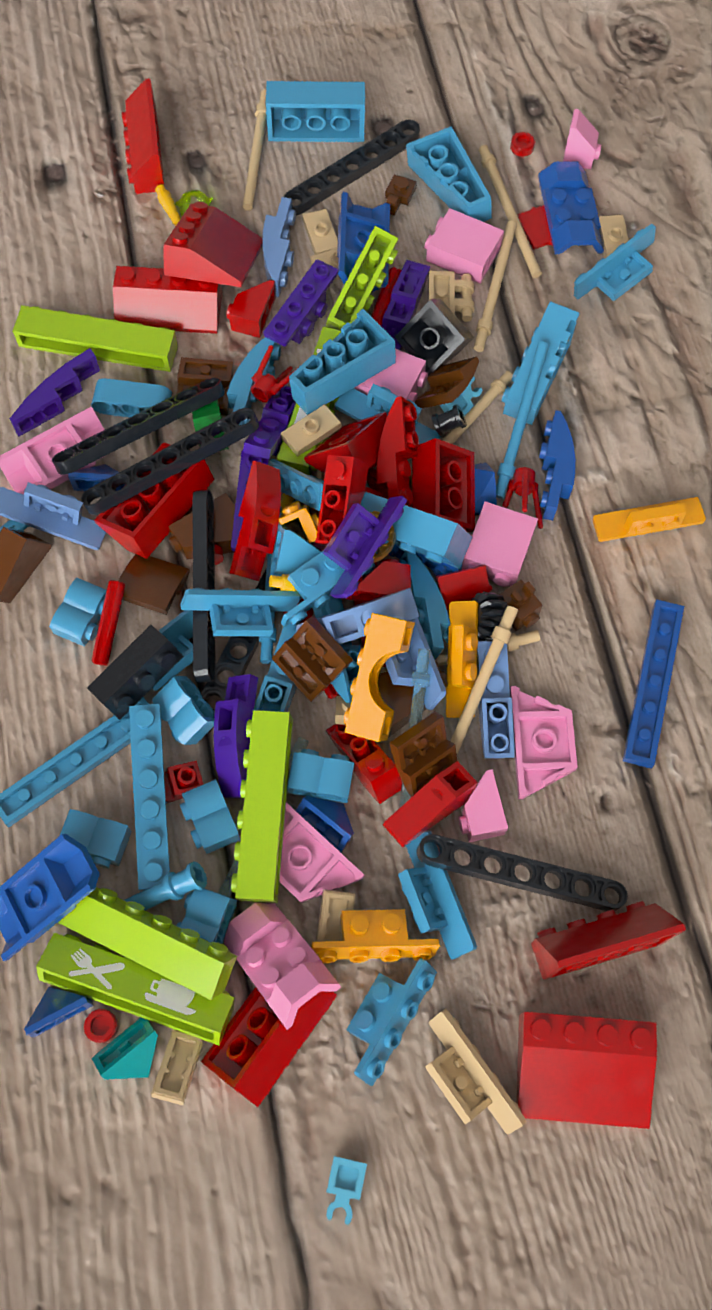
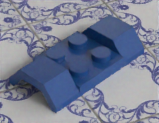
(570, 207)
(353, 232)
(44, 892)

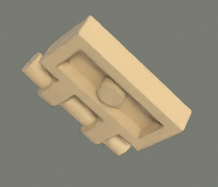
(444, 286)

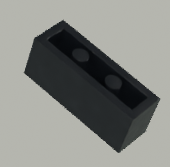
(135, 672)

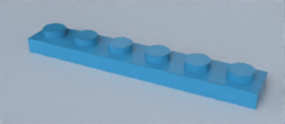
(65, 768)
(149, 795)

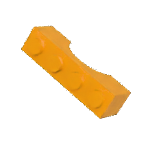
(368, 713)

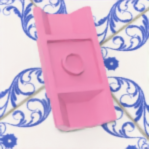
(33, 458)
(277, 960)

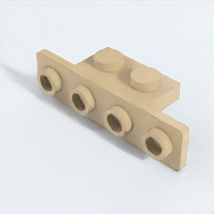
(467, 1078)

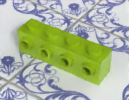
(364, 277)

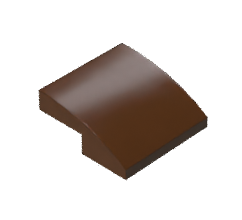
(196, 370)
(448, 383)
(152, 582)
(312, 658)
(423, 752)

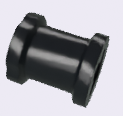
(449, 420)

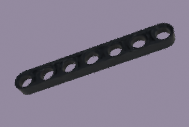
(356, 157)
(137, 426)
(162, 471)
(203, 577)
(232, 664)
(537, 870)

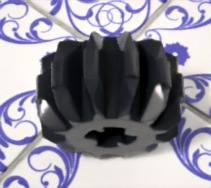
(490, 612)

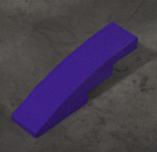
(405, 298)
(47, 398)

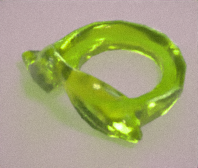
(185, 200)

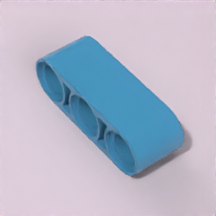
(126, 397)

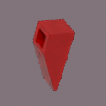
(342, 488)
(371, 764)
(431, 804)

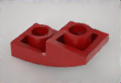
(181, 779)

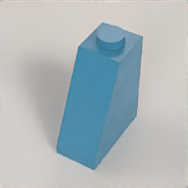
(290, 552)

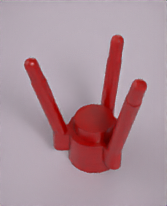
(267, 385)
(524, 485)

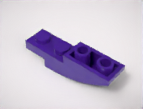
(275, 419)
(230, 732)

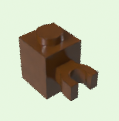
(522, 598)

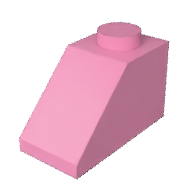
(582, 141)
(483, 812)

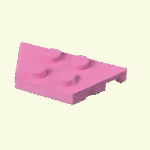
(541, 742)
(311, 861)

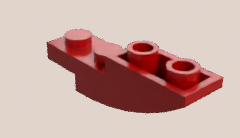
(397, 445)
(260, 521)

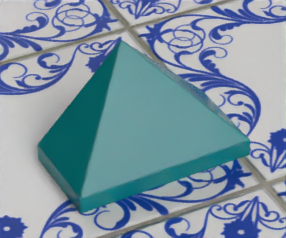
(129, 1053)

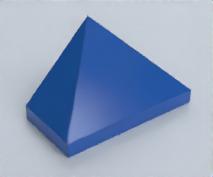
(89, 477)
(484, 486)
(328, 819)
(54, 1009)

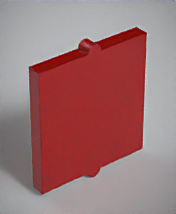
(536, 227)
(463, 584)

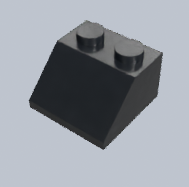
(434, 335)

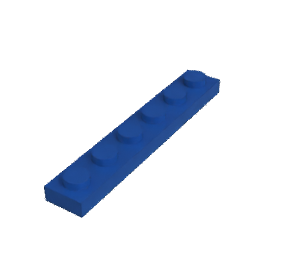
(653, 684)

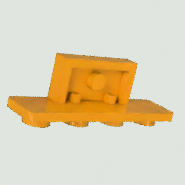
(648, 519)
(308, 521)
(461, 655)
(374, 936)

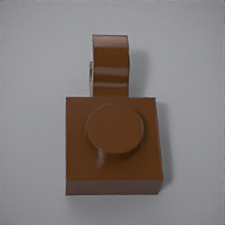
(399, 192)

